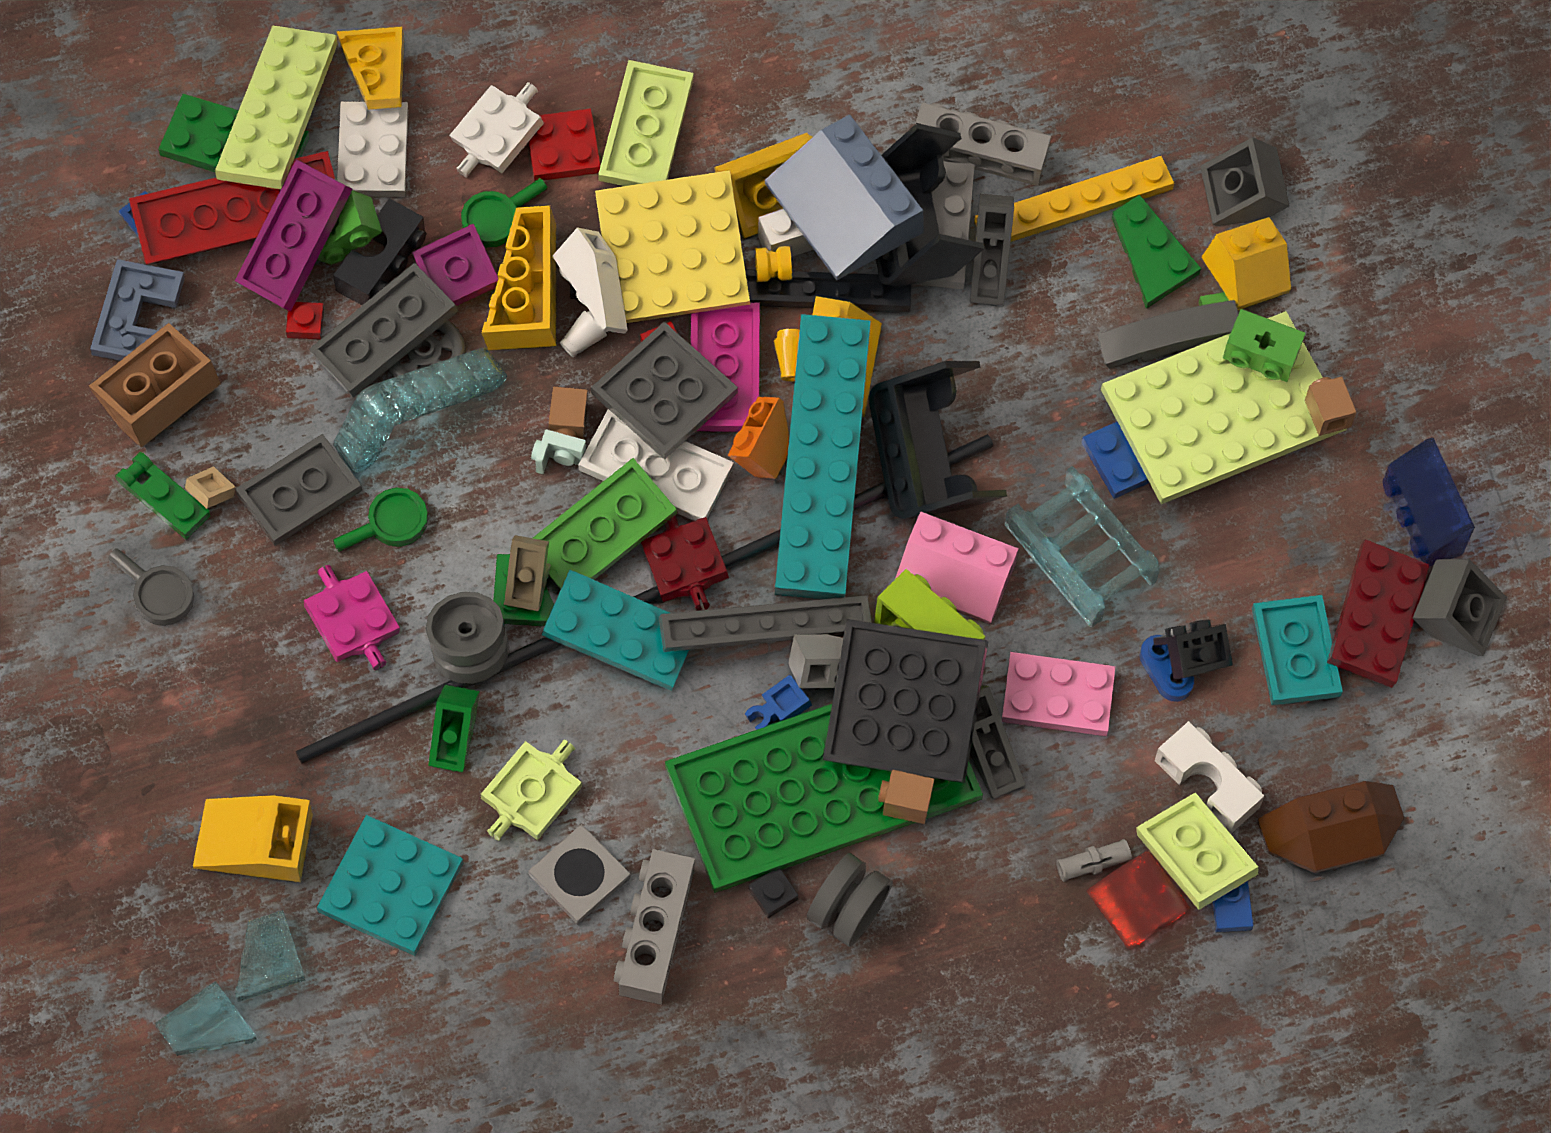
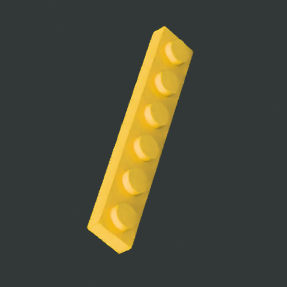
(1089, 197)

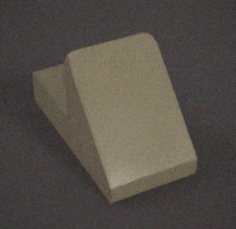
(527, 573)

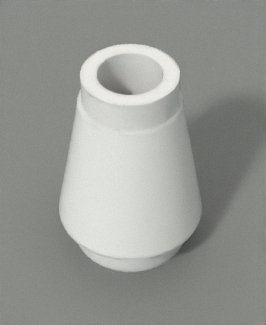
(582, 334)

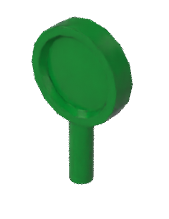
(494, 212)
(394, 517)

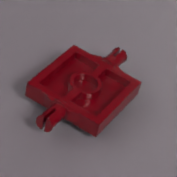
(685, 561)

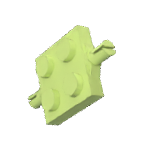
(531, 790)

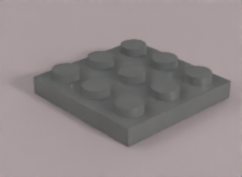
(664, 390)

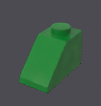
(453, 728)

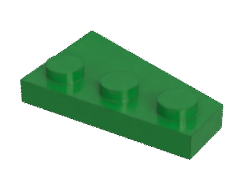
(1155, 254)

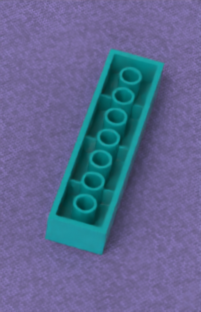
(822, 457)

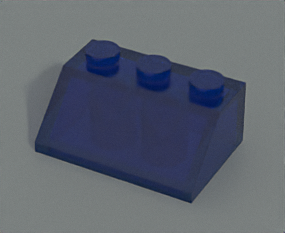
(1428, 503)

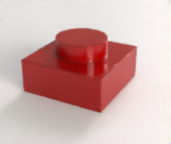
(305, 321)

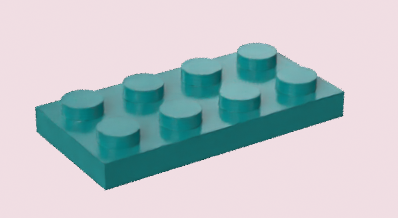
(613, 629)

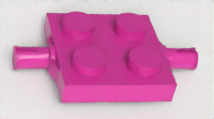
(351, 617)

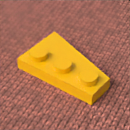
(376, 64)

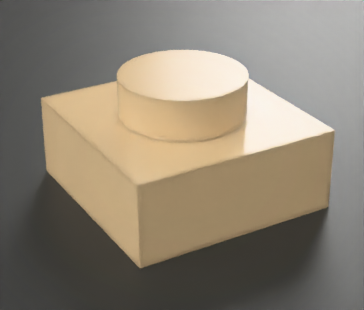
(210, 487)

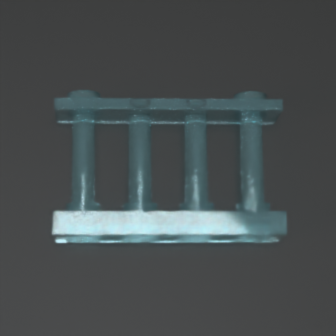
(1068, 576)

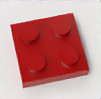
(564, 146)

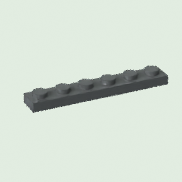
(760, 623)

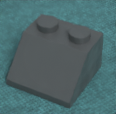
(1245, 184)
(1460, 605)

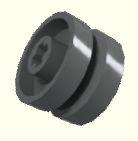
(467, 637)
(849, 899)

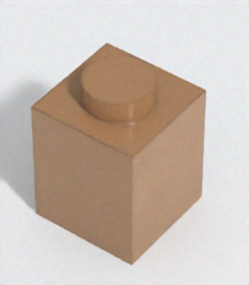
(1330, 405)
(568, 411)
(906, 796)

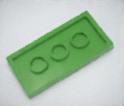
(606, 524)

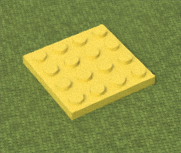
(675, 245)

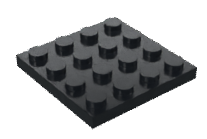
(905, 700)

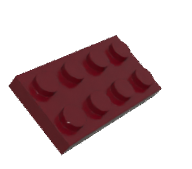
(1378, 613)

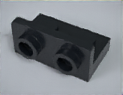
(1196, 649)

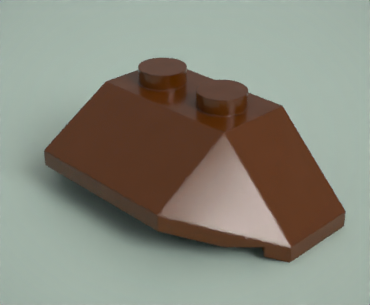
(1334, 826)

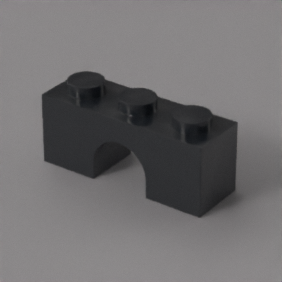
(364, 276)

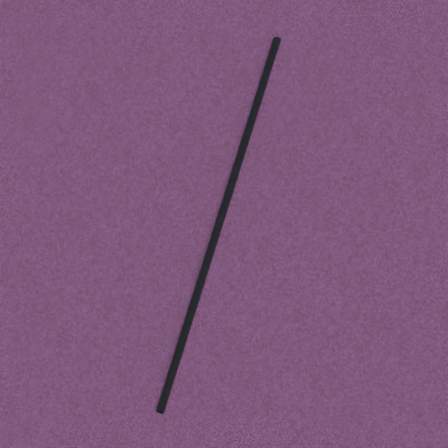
(545, 644)

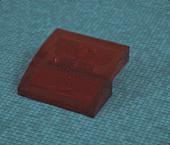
(1138, 899)

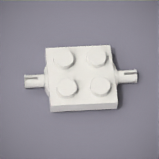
(496, 129)

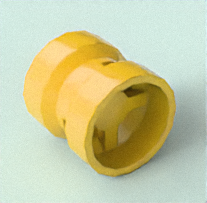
(773, 264)

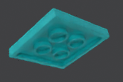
(390, 885)

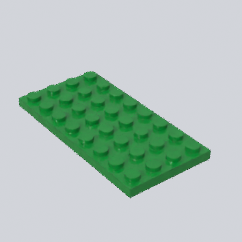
(777, 803)

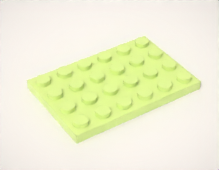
(1209, 420)

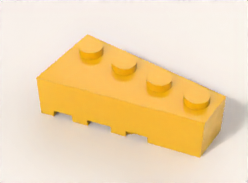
(525, 294)

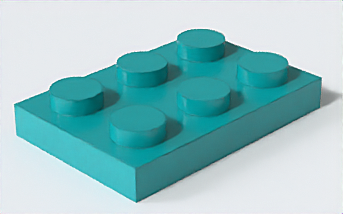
(1296, 649)

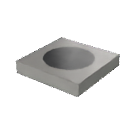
(579, 874)

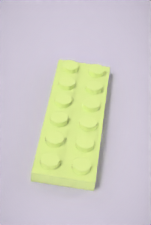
(276, 107)

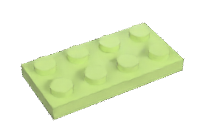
(645, 124)

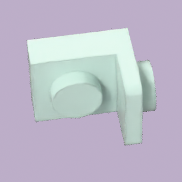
(560, 447)

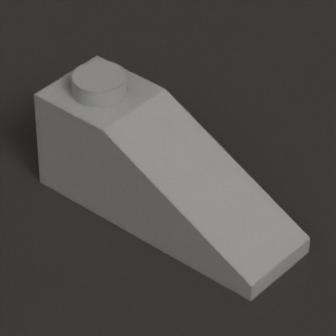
(815, 660)

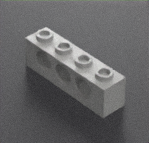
(991, 156)
(650, 981)

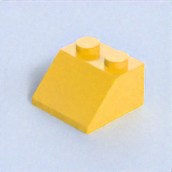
(1250, 263)

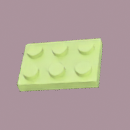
(1197, 851)

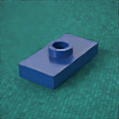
(1234, 910)

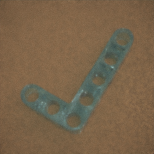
(411, 397)

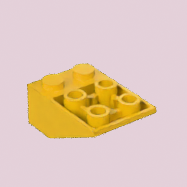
(255, 836)

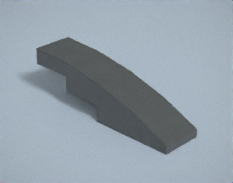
(1167, 333)

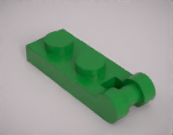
(163, 496)

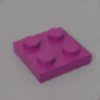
(458, 265)

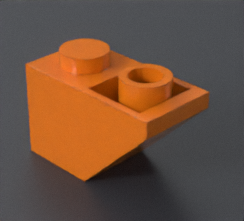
(763, 439)

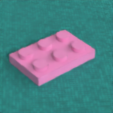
(1058, 694)

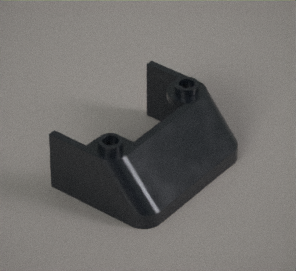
(921, 169)
(914, 443)

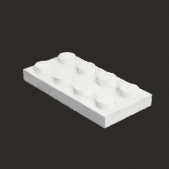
(687, 477)

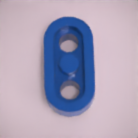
(1160, 672)

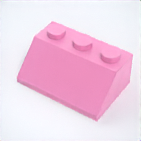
(960, 565)

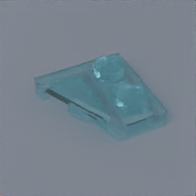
(268, 958)

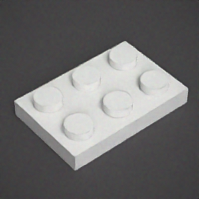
(373, 149)

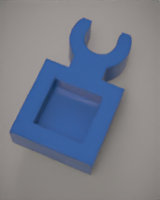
(782, 702)

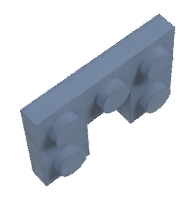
(128, 289)

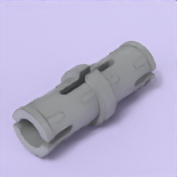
(1093, 860)

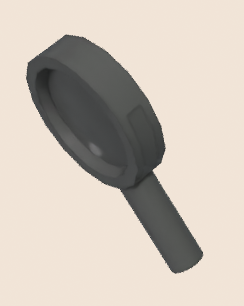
(161, 593)

